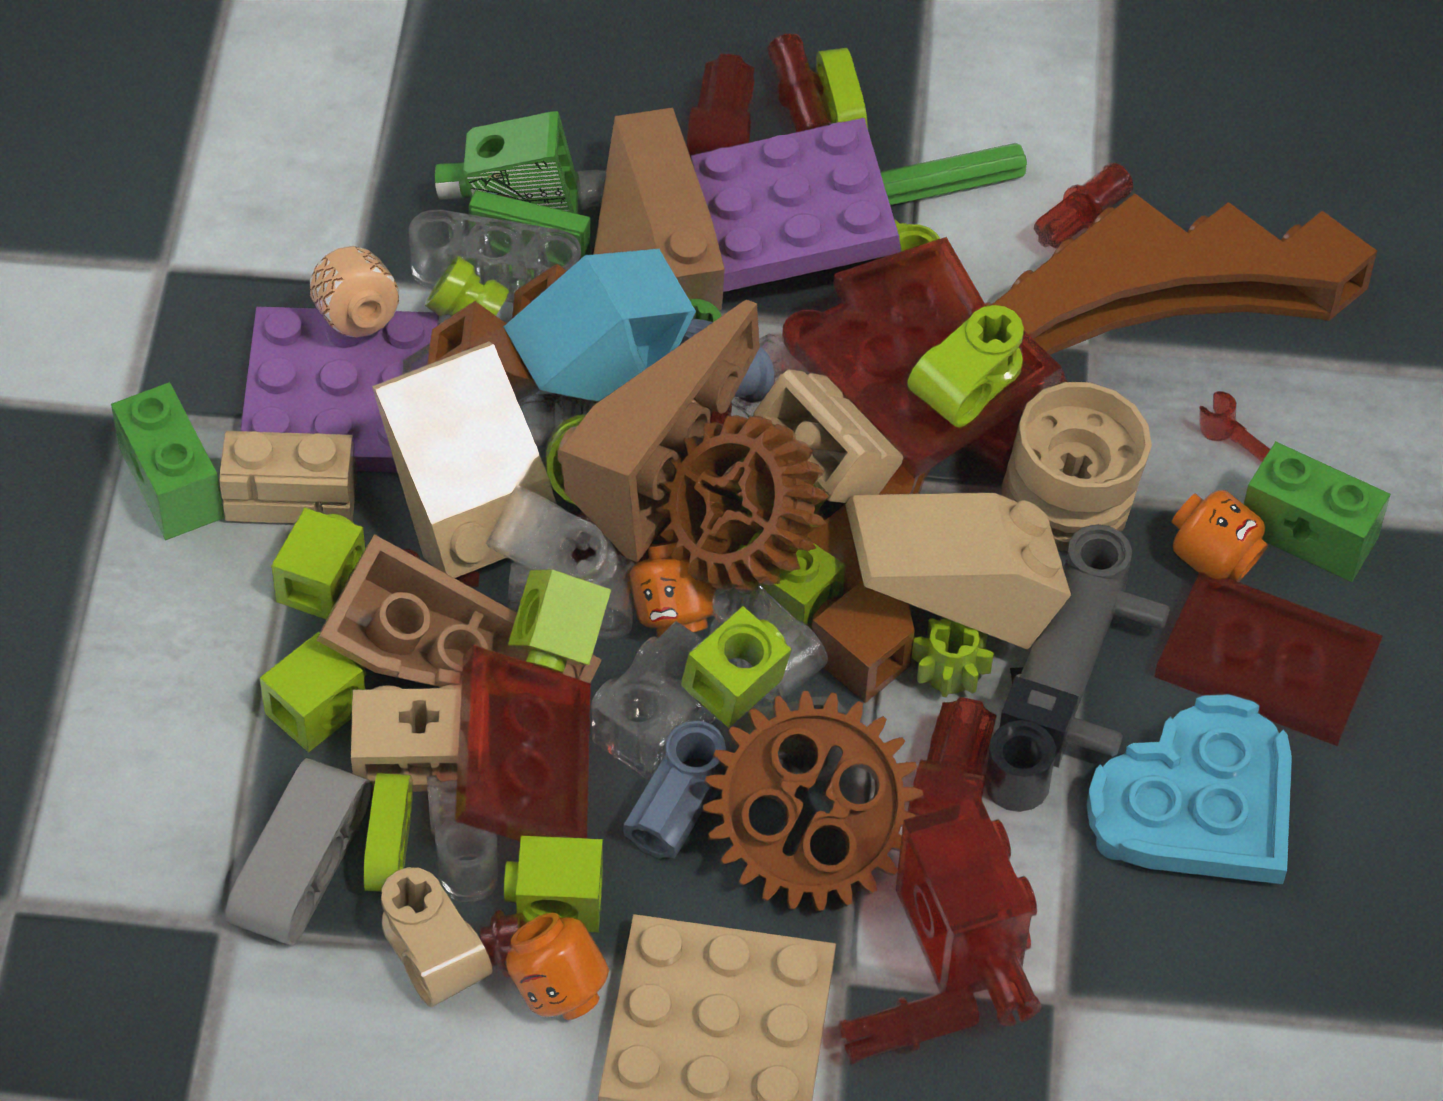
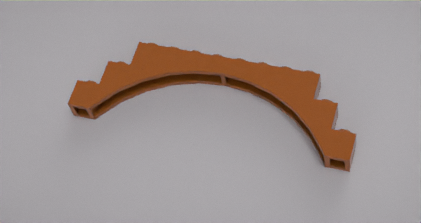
(1111, 277)

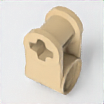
(431, 936)

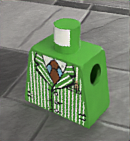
(515, 160)

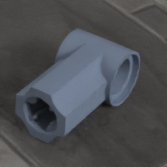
(676, 791)

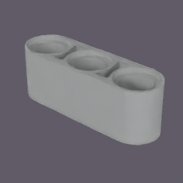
(298, 851)

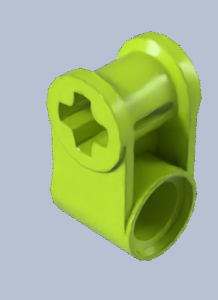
(970, 365)

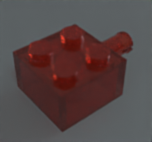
(968, 905)

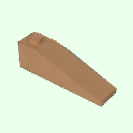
(658, 203)
(628, 437)
(417, 620)

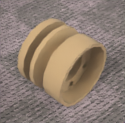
(1078, 457)

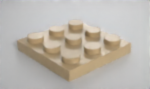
(716, 1015)

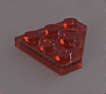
(872, 370)

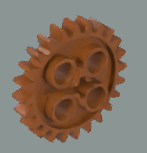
(757, 773)

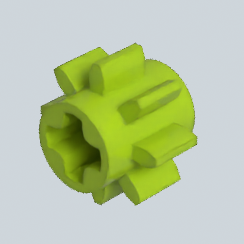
(951, 656)

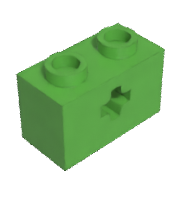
(167, 461)
(1316, 510)

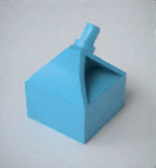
(602, 323)

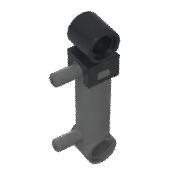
(1044, 699)

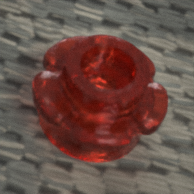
(498, 935)

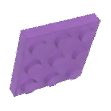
(797, 203)
(322, 382)

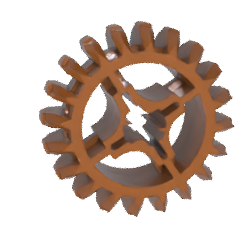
(774, 486)

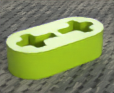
(841, 86)
(387, 828)

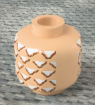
(354, 291)

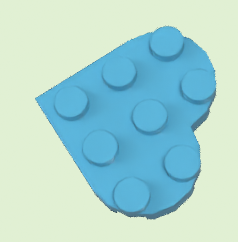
(1201, 797)

